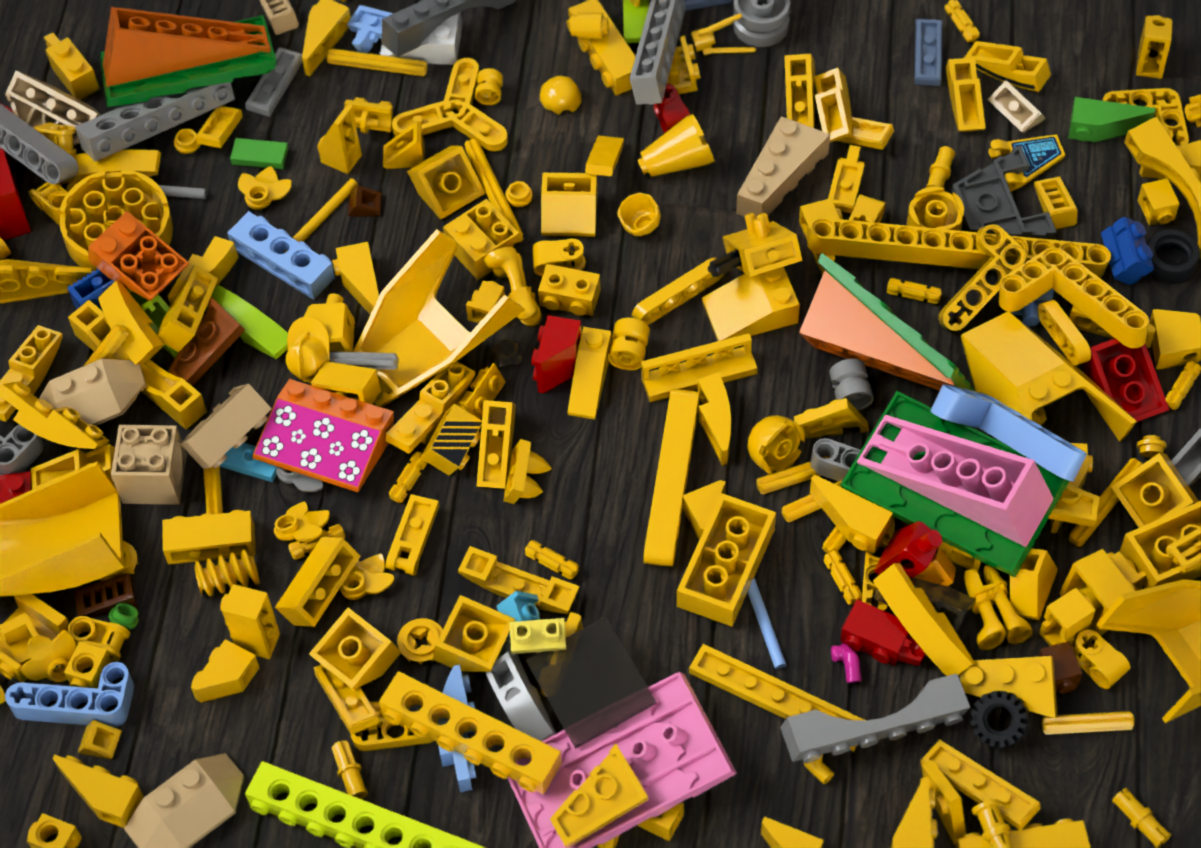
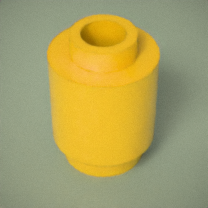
(589, 25)

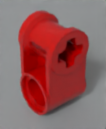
(671, 109)

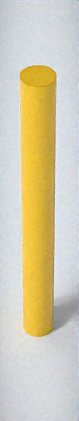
(325, 211)

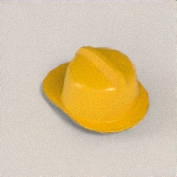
(307, 348)

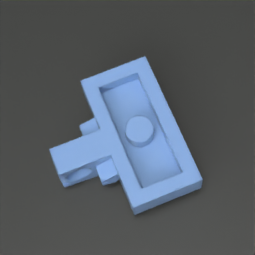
(368, 25)

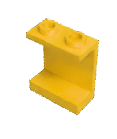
(46, 622)

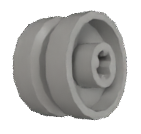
(762, 21)

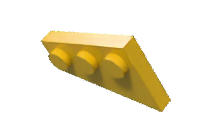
(1025, 677)
(601, 799)

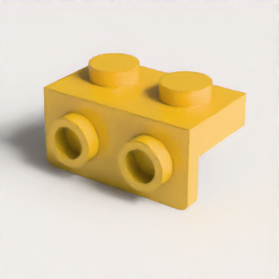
(682, 71)

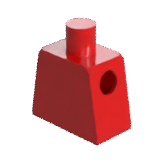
(912, 545)

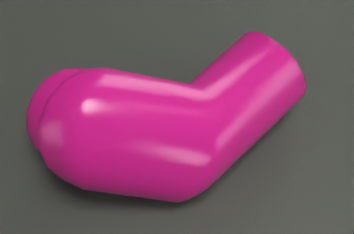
(850, 660)

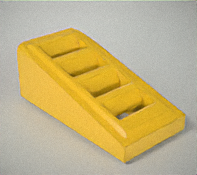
(1057, 203)

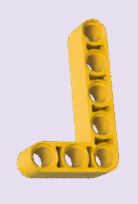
(1081, 288)

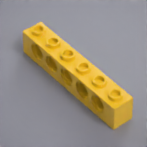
(407, 692)

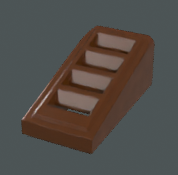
(114, 584)

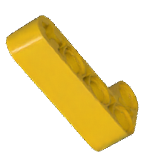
(978, 282)

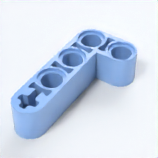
(30, 700)

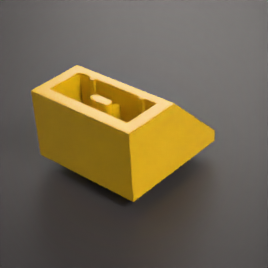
(569, 204)
(478, 234)

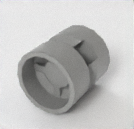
(851, 382)

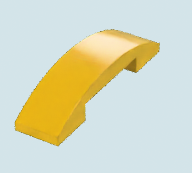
(504, 580)

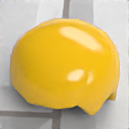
(560, 94)
(639, 214)

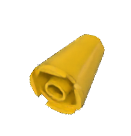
(677, 150)

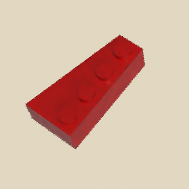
(12, 213)

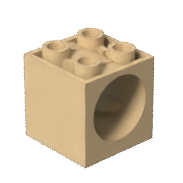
(149, 464)

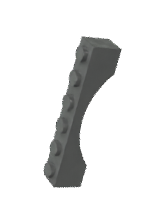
(411, 26)

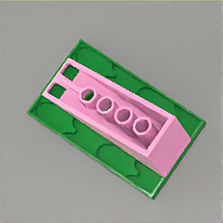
(955, 483)

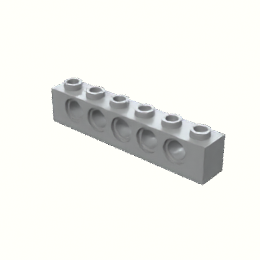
(656, 50)
(145, 119)

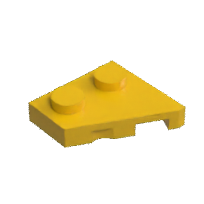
(947, 801)

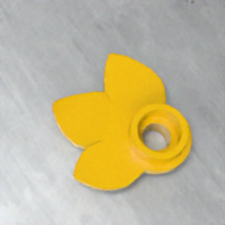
(263, 186)
(301, 524)
(368, 578)
(46, 655)

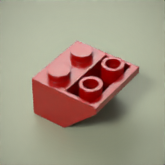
(557, 352)

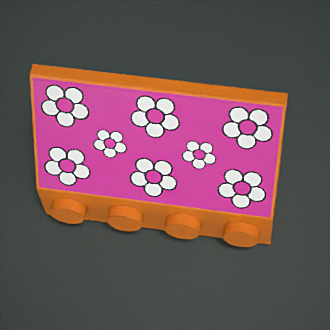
(324, 435)

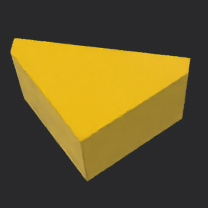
(405, 149)
(700, 504)

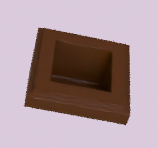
(364, 202)

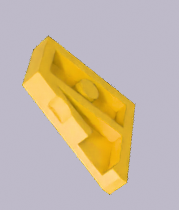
(831, 419)

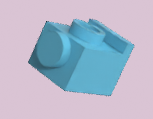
(520, 606)

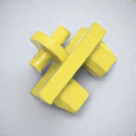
(537, 636)

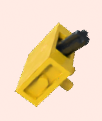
(758, 248)

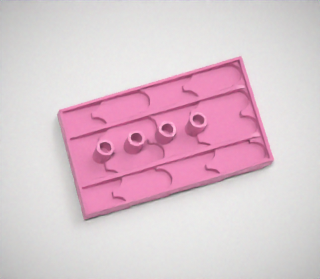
(665, 746)

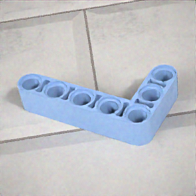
(1011, 428)

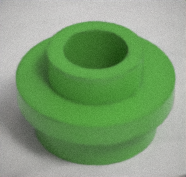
(124, 615)

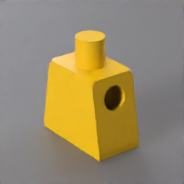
(1155, 36)
(337, 320)
(1175, 338)

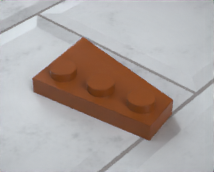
(213, 337)

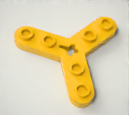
(459, 97)

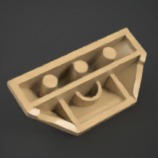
(43, 103)
(97, 389)
(187, 805)

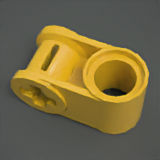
(60, 135)
(49, 199)
(868, 210)
(558, 254)
(102, 634)
(1099, 660)

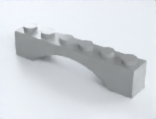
(817, 733)

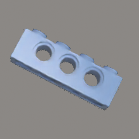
(265, 247)

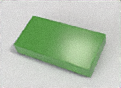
(259, 153)

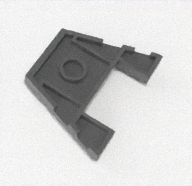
(990, 202)

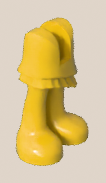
(508, 263)
(995, 592)

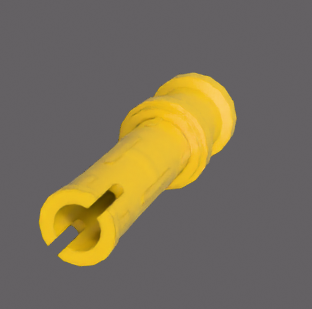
(992, 823)

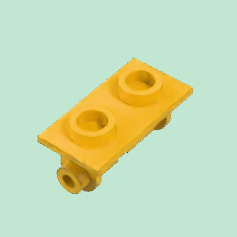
(485, 387)

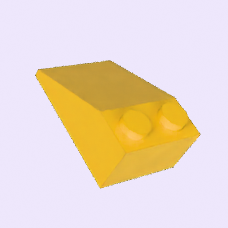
(752, 305)

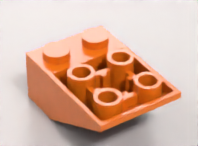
(135, 257)

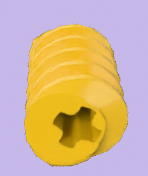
(226, 573)

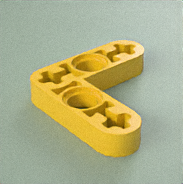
(1162, 109)

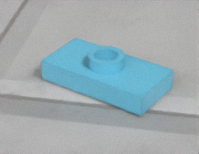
(242, 461)

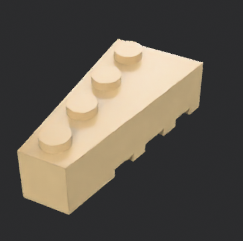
(780, 166)

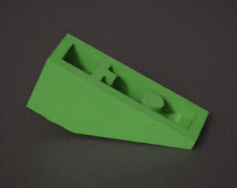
(1104, 120)

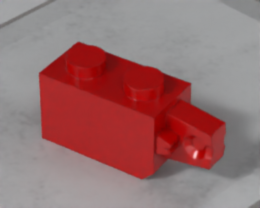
(880, 636)

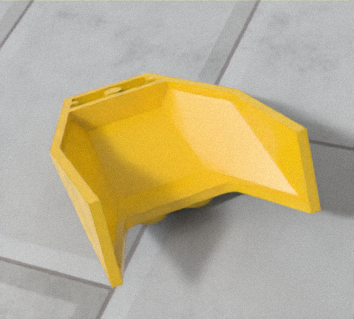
(420, 328)
(1028, 373)
(1174, 619)

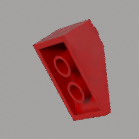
(1127, 378)

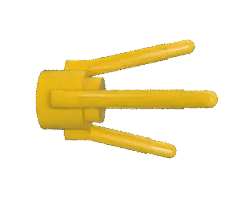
(704, 38)

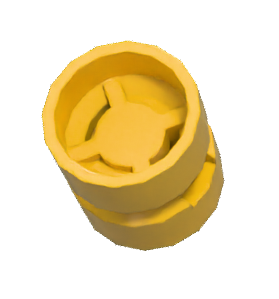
(628, 343)

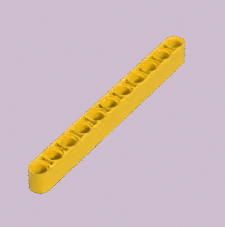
(934, 245)

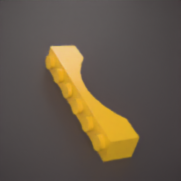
(1154, 149)
(164, 389)

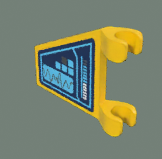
(1039, 151)

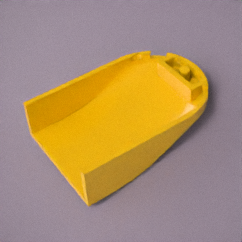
(61, 534)

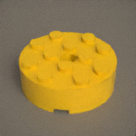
(101, 200)

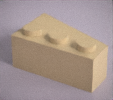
(226, 426)

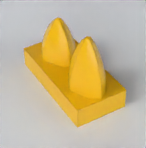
(523, 462)

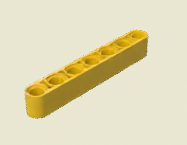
(671, 478)

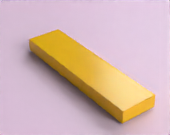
(982, 784)

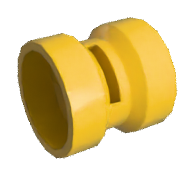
(489, 82)

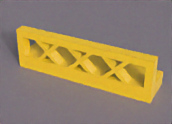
(685, 376)

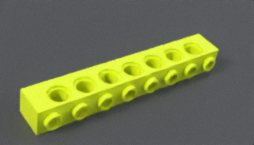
(271, 781)

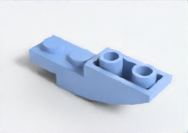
(457, 687)

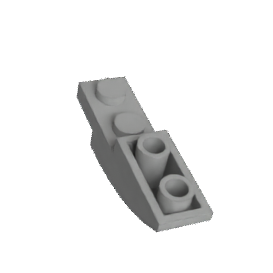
(518, 696)

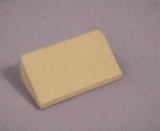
(1016, 107)

